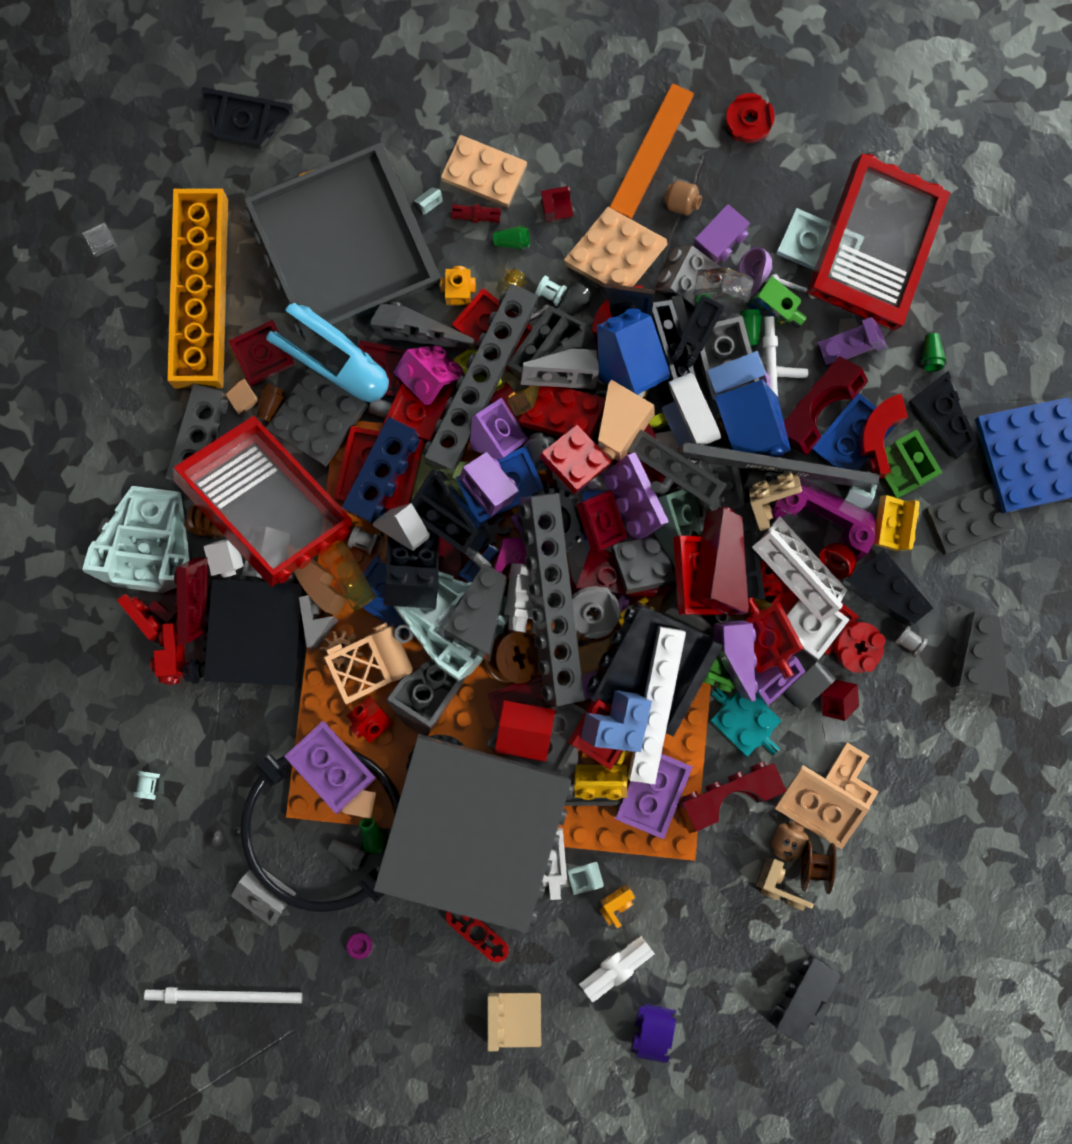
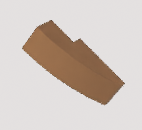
(317, 584)

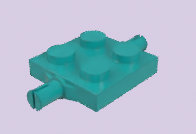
(745, 722)

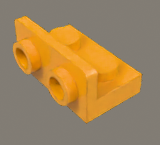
(618, 900)

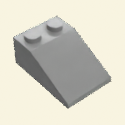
(724, 344)

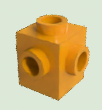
(458, 286)

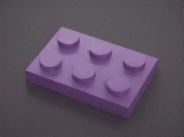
(634, 497)
(330, 767)
(653, 805)

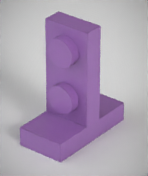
(853, 342)

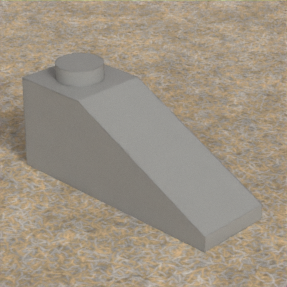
(563, 369)

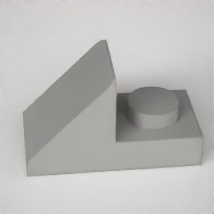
(315, 628)

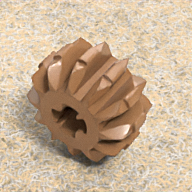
(343, 661)

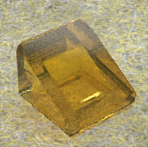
(523, 400)

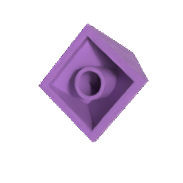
(496, 431)

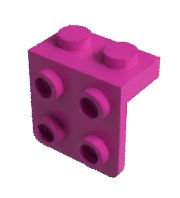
(426, 371)

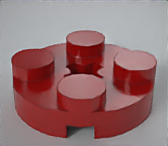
(759, 108)
(872, 649)

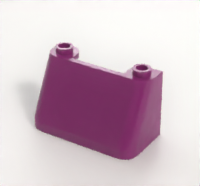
(857, 522)

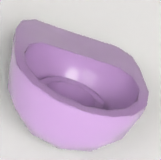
(756, 264)

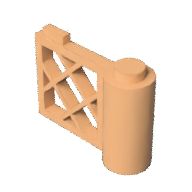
(386, 651)

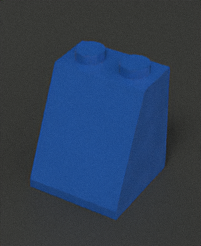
(631, 352)
(754, 420)

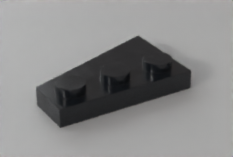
(942, 413)

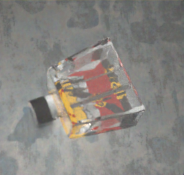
(732, 289)

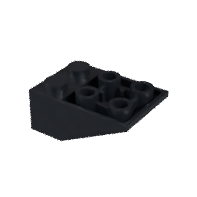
(412, 575)

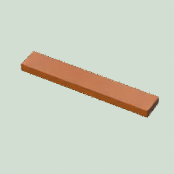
(652, 151)

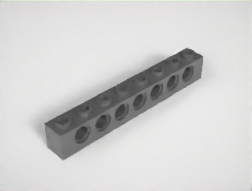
(524, 305)
(560, 610)

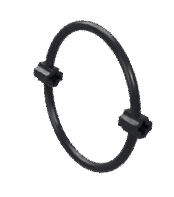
(271, 773)

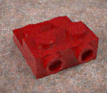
(169, 662)

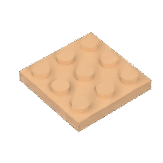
(615, 250)

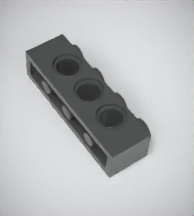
(200, 399)

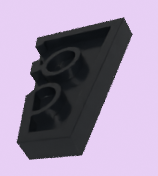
(626, 297)

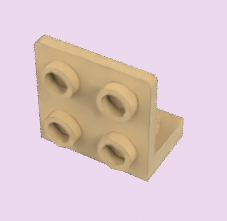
(765, 492)
(774, 873)
(514, 1020)

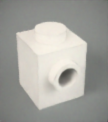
(223, 558)

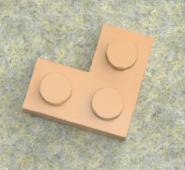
(845, 772)

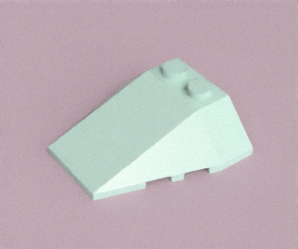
(141, 542)
(445, 653)

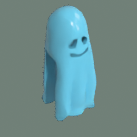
(360, 374)

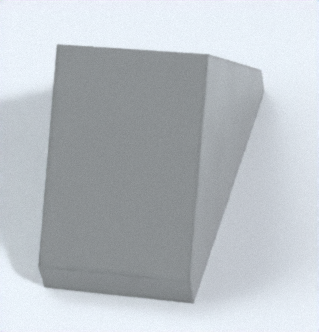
(403, 526)

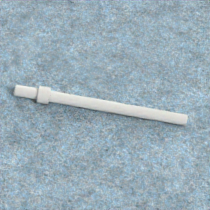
(770, 342)
(172, 995)

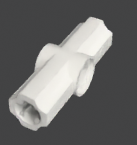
(616, 968)

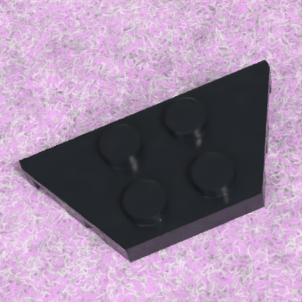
(244, 118)
(753, 568)

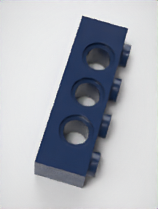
(391, 434)

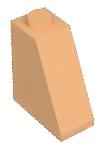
(622, 420)

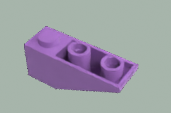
(738, 655)

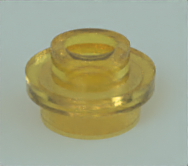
(515, 277)

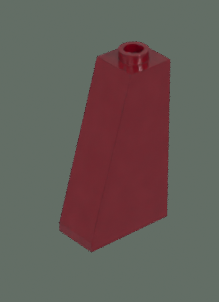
(721, 564)

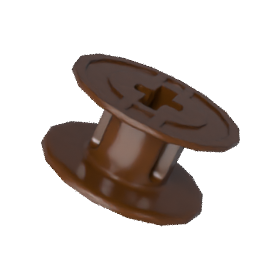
(511, 670)
(818, 867)

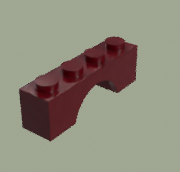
(839, 382)
(703, 809)

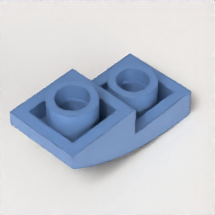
(736, 372)

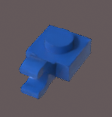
(470, 570)

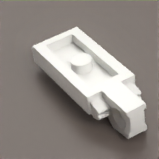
(558, 870)

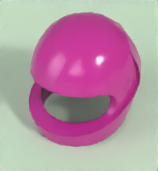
(511, 551)

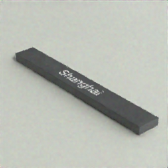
(778, 465)

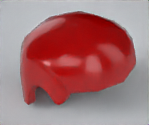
(838, 559)

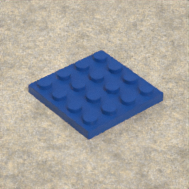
(1029, 453)

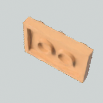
(484, 171)
(822, 807)

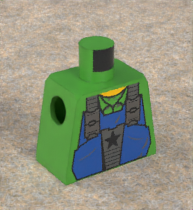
(777, 301)

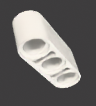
(694, 409)

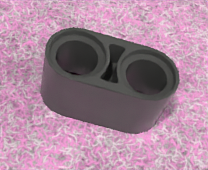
(810, 685)

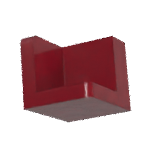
(557, 204)
(165, 608)
(839, 700)

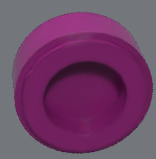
(359, 945)

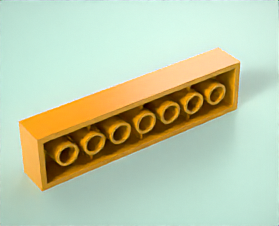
(198, 288)

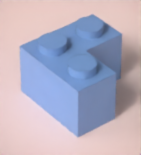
(623, 727)

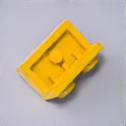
(896, 523)
(601, 782)

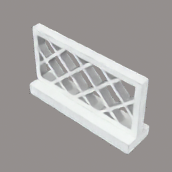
(799, 570)

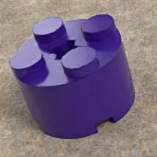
(654, 1033)

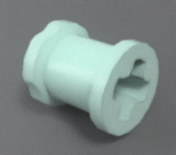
(551, 290)
(146, 785)

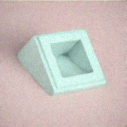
(428, 200)
(861, 496)
(585, 878)

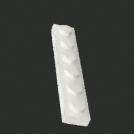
(660, 691)

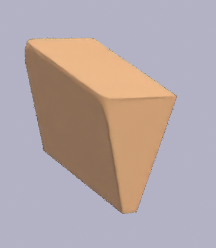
(242, 397)
(361, 805)

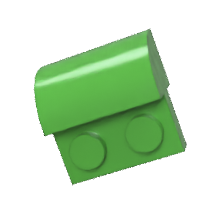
(910, 464)

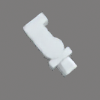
(519, 600)

